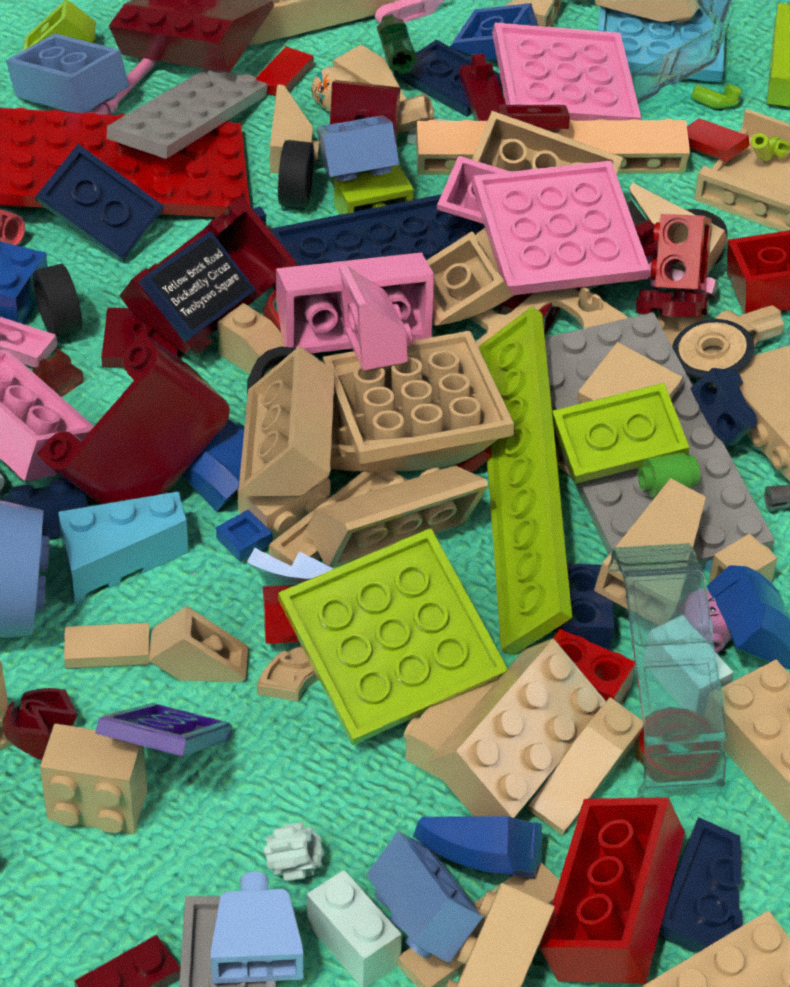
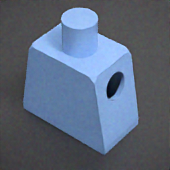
(256, 935)

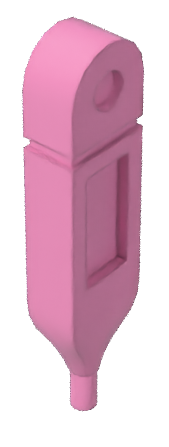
(408, 9)

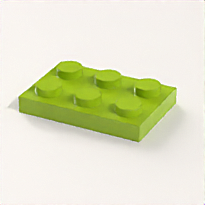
(618, 432)

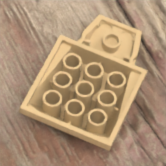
(417, 411)

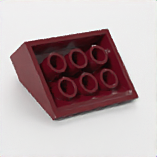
(189, 31)

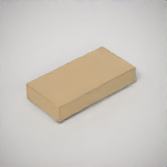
(106, 645)

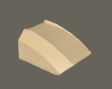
(465, 282)

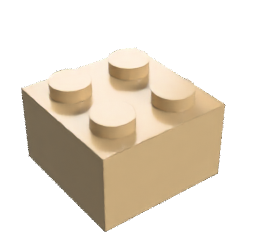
(93, 780)

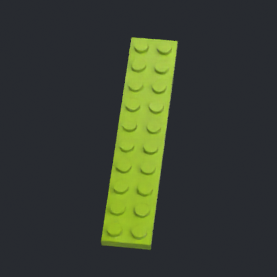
(526, 490)

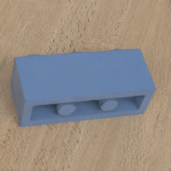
(423, 898)

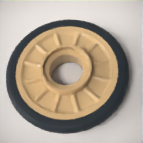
(732, 337)

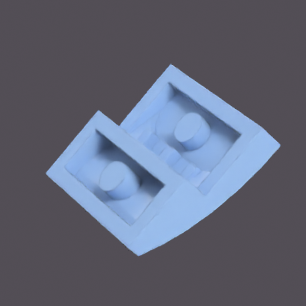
(302, 569)

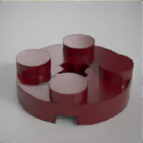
(681, 304)

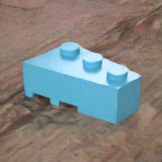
(120, 538)

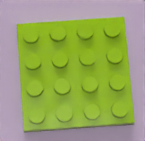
(391, 635)

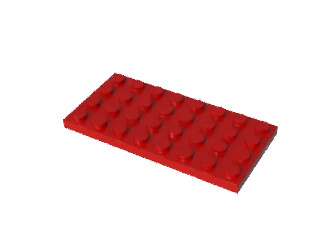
(189, 183)

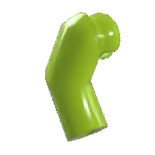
(717, 100)
(768, 148)

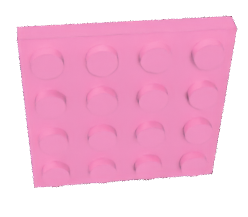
(567, 68)
(560, 227)

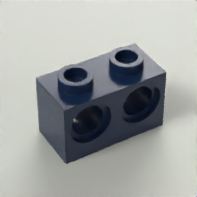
(590, 610)

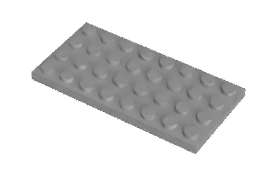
(617, 499)

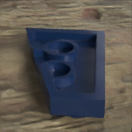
(705, 889)

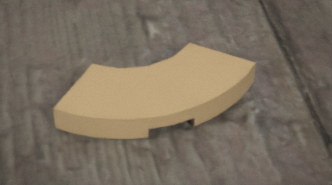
(287, 676)

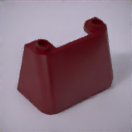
(251, 248)
(146, 433)

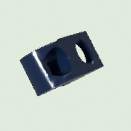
(724, 405)

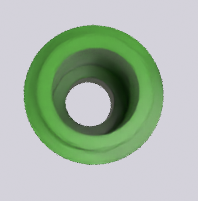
(658, 470)

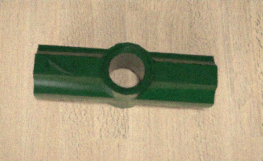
(396, 44)

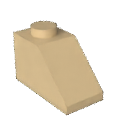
(197, 649)

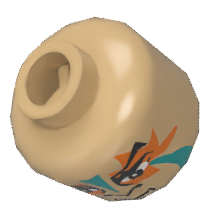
(322, 85)

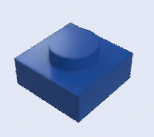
(244, 534)

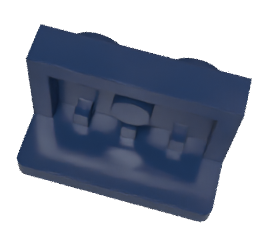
(52, 499)

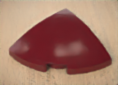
(33, 720)

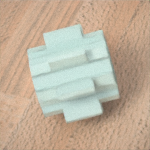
(293, 851)

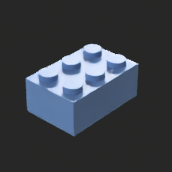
(67, 73)
(358, 147)

